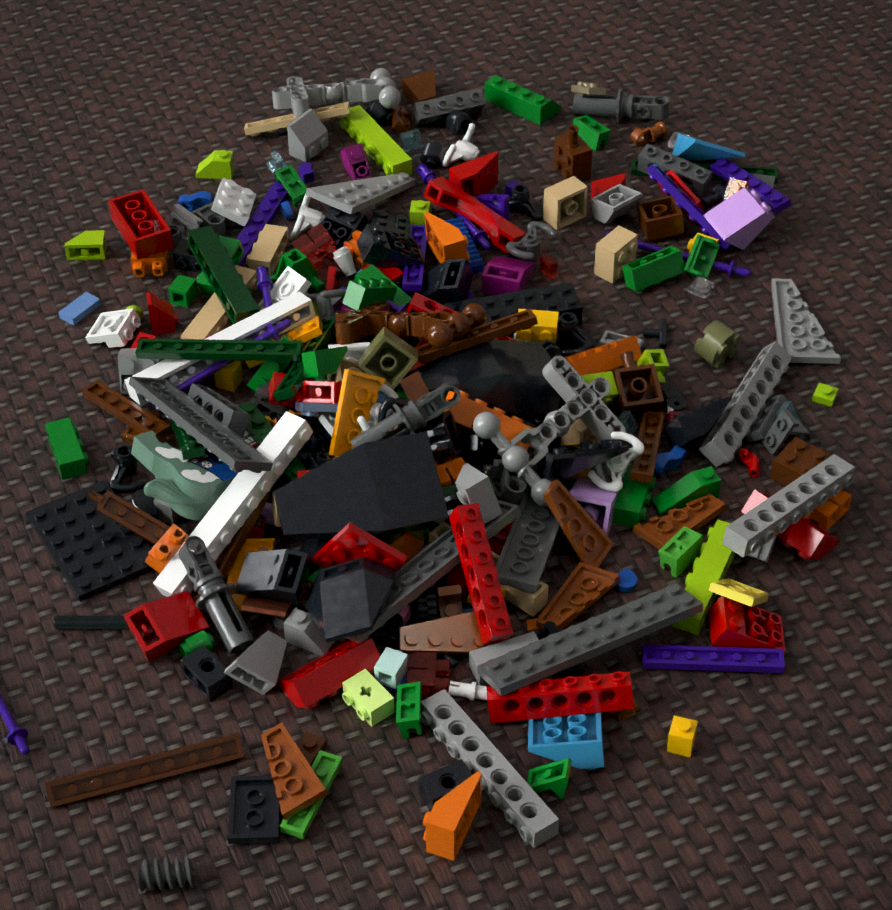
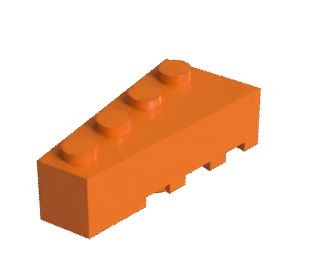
(604, 357)
(467, 409)

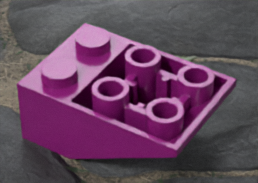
(505, 275)

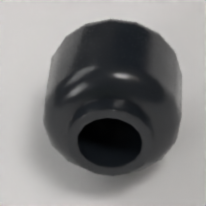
(379, 113)
(458, 122)
(433, 154)

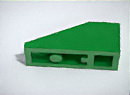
(688, 489)

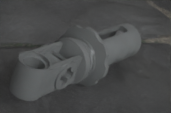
(621, 106)
(412, 415)
(215, 595)

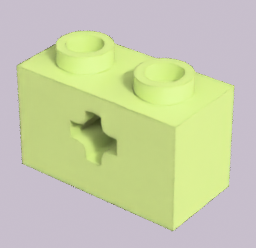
(368, 697)

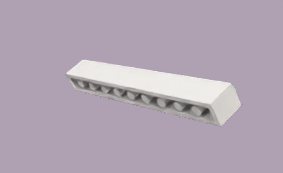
(296, 308)
(239, 500)

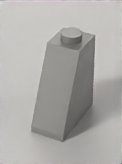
(260, 663)

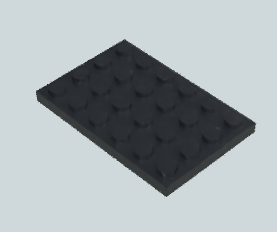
(88, 545)

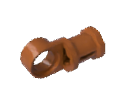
(648, 134)

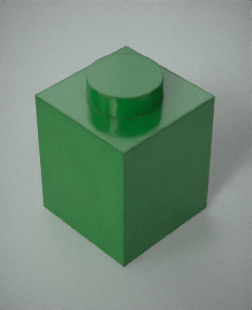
(183, 291)

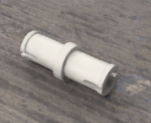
(468, 690)

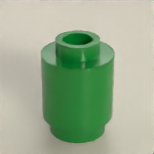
(196, 641)

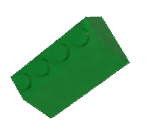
(519, 100)

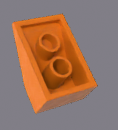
(445, 239)
(452, 818)

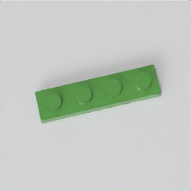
(326, 768)

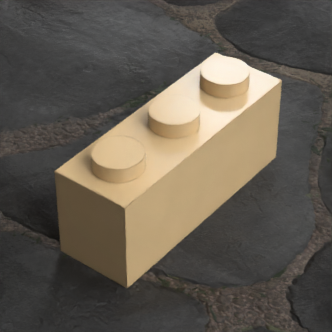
(268, 248)

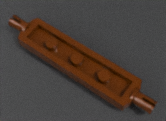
(129, 516)

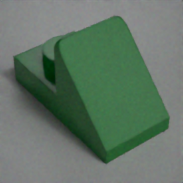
(550, 776)

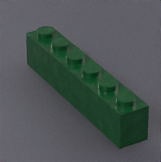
(222, 274)

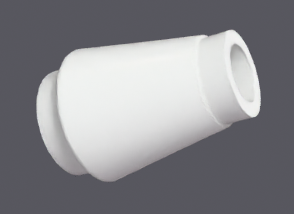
(344, 260)

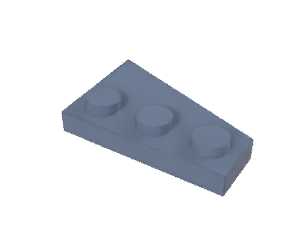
(313, 409)

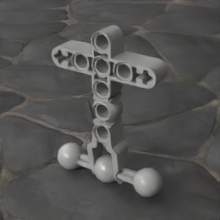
(301, 96)
(581, 400)

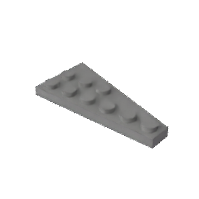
(361, 193)
(797, 328)

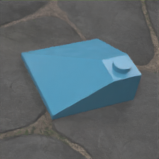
(698, 150)
(569, 737)

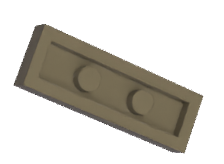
(588, 88)

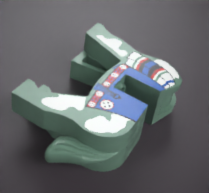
(187, 484)

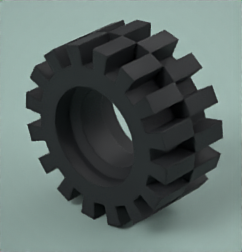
(427, 605)

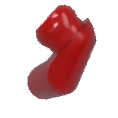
(750, 460)

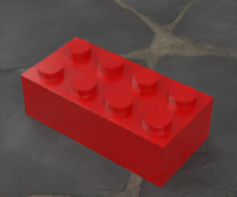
(140, 224)

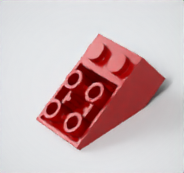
(477, 175)
(165, 623)
(744, 626)

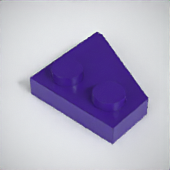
(497, 202)

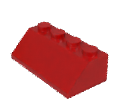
(804, 535)
(326, 673)

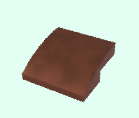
(267, 607)

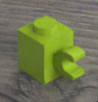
(655, 357)

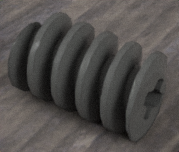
(165, 874)

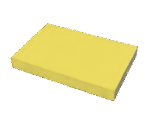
(739, 592)

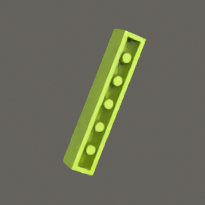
(376, 142)
(710, 567)

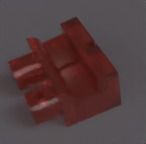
(316, 248)
(425, 668)

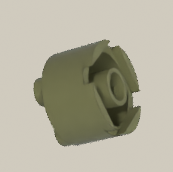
(717, 343)

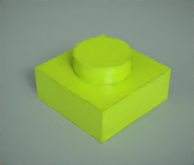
(825, 394)

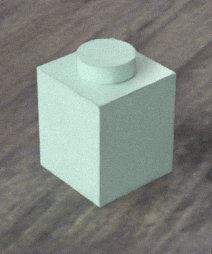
(391, 667)

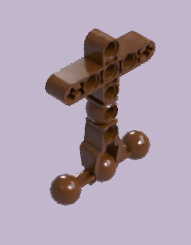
(437, 326)

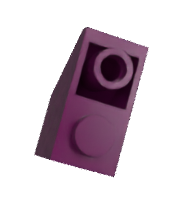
(355, 162)

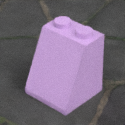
(740, 217)
(596, 502)

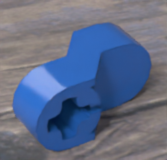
(195, 201)
(669, 460)

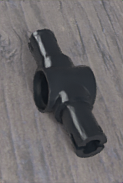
(715, 197)

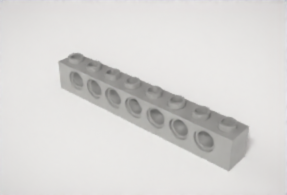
(745, 404)
(788, 505)
(499, 777)

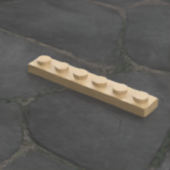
(273, 124)

